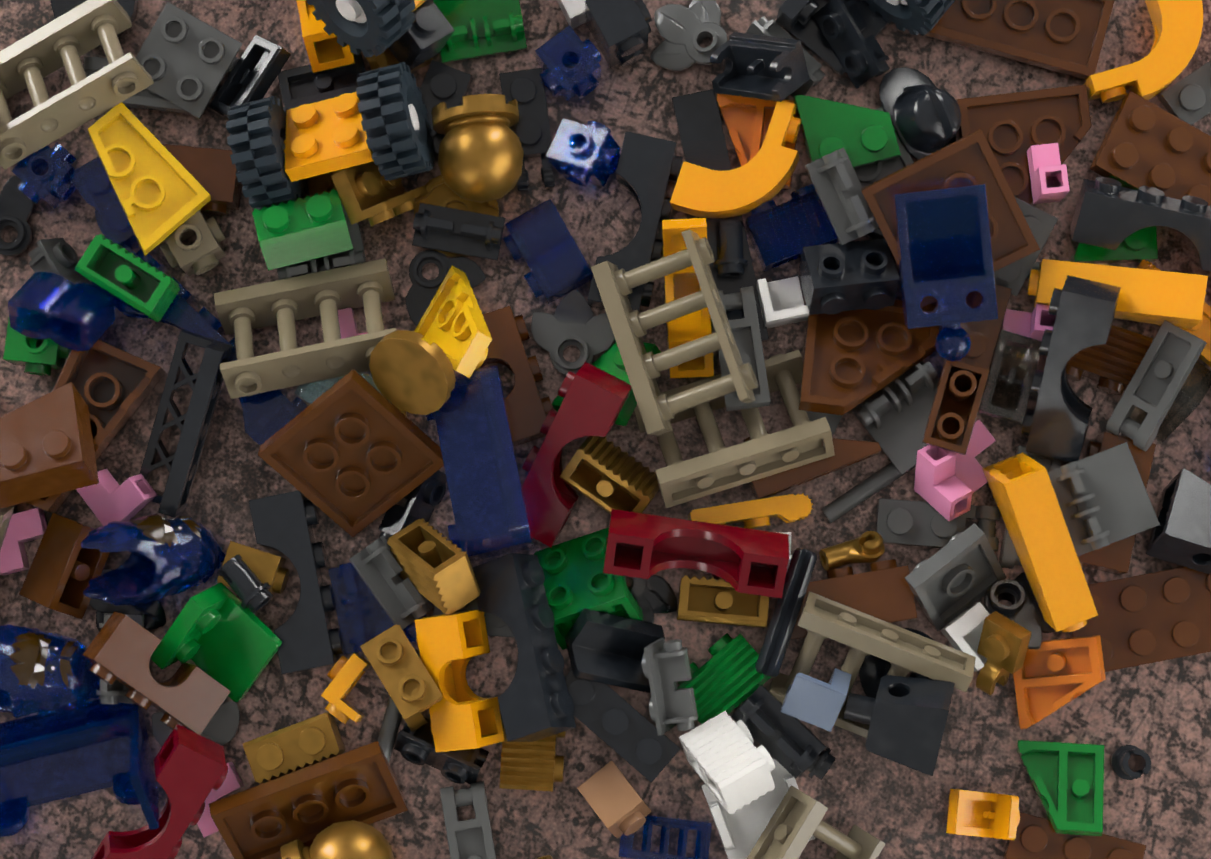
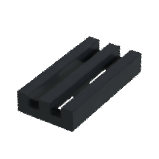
(251, 75)

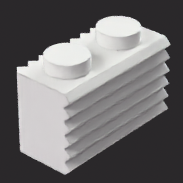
(729, 761)

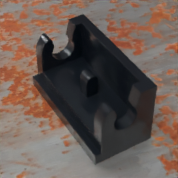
(760, 66)

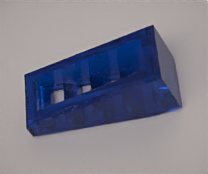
(702, 839)

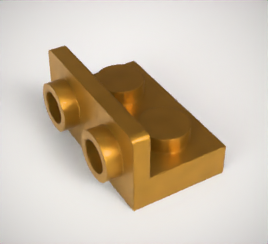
(371, 196)
(402, 674)

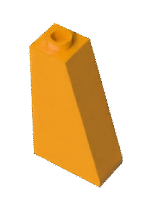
(1143, 295)
(1041, 541)

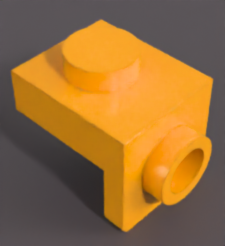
(344, 677)
(983, 814)

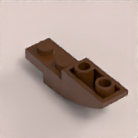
(964, 381)

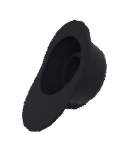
(919, 111)

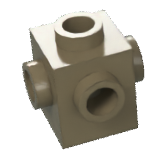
(203, 253)

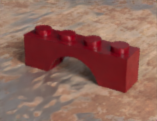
(588, 409)
(744, 557)
(187, 771)

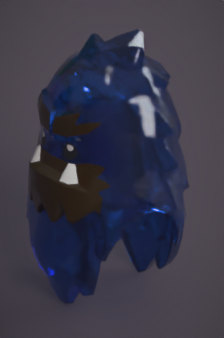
(163, 560)
(43, 672)

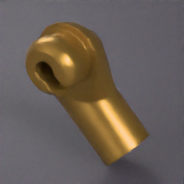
(864, 549)

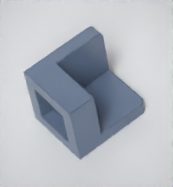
(817, 700)

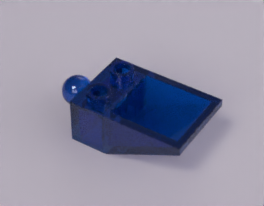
(946, 256)

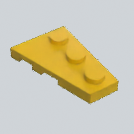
(146, 177)
(456, 323)

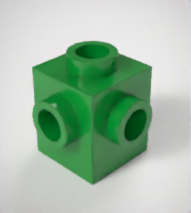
(27, 352)

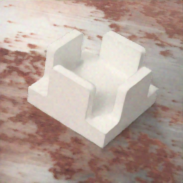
(743, 828)

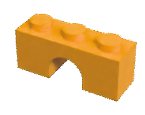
(445, 648)

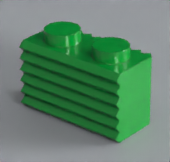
(302, 230)
(128, 277)
(724, 678)

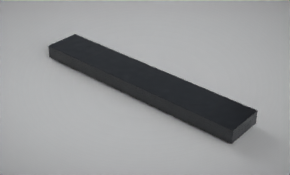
(705, 146)

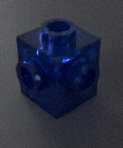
(564, 51)
(584, 152)
(56, 184)

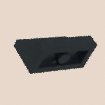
(610, 649)

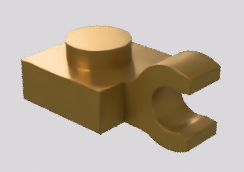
(1005, 648)

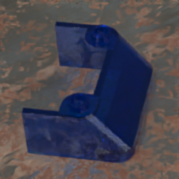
(482, 468)
(74, 756)

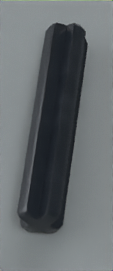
(786, 612)

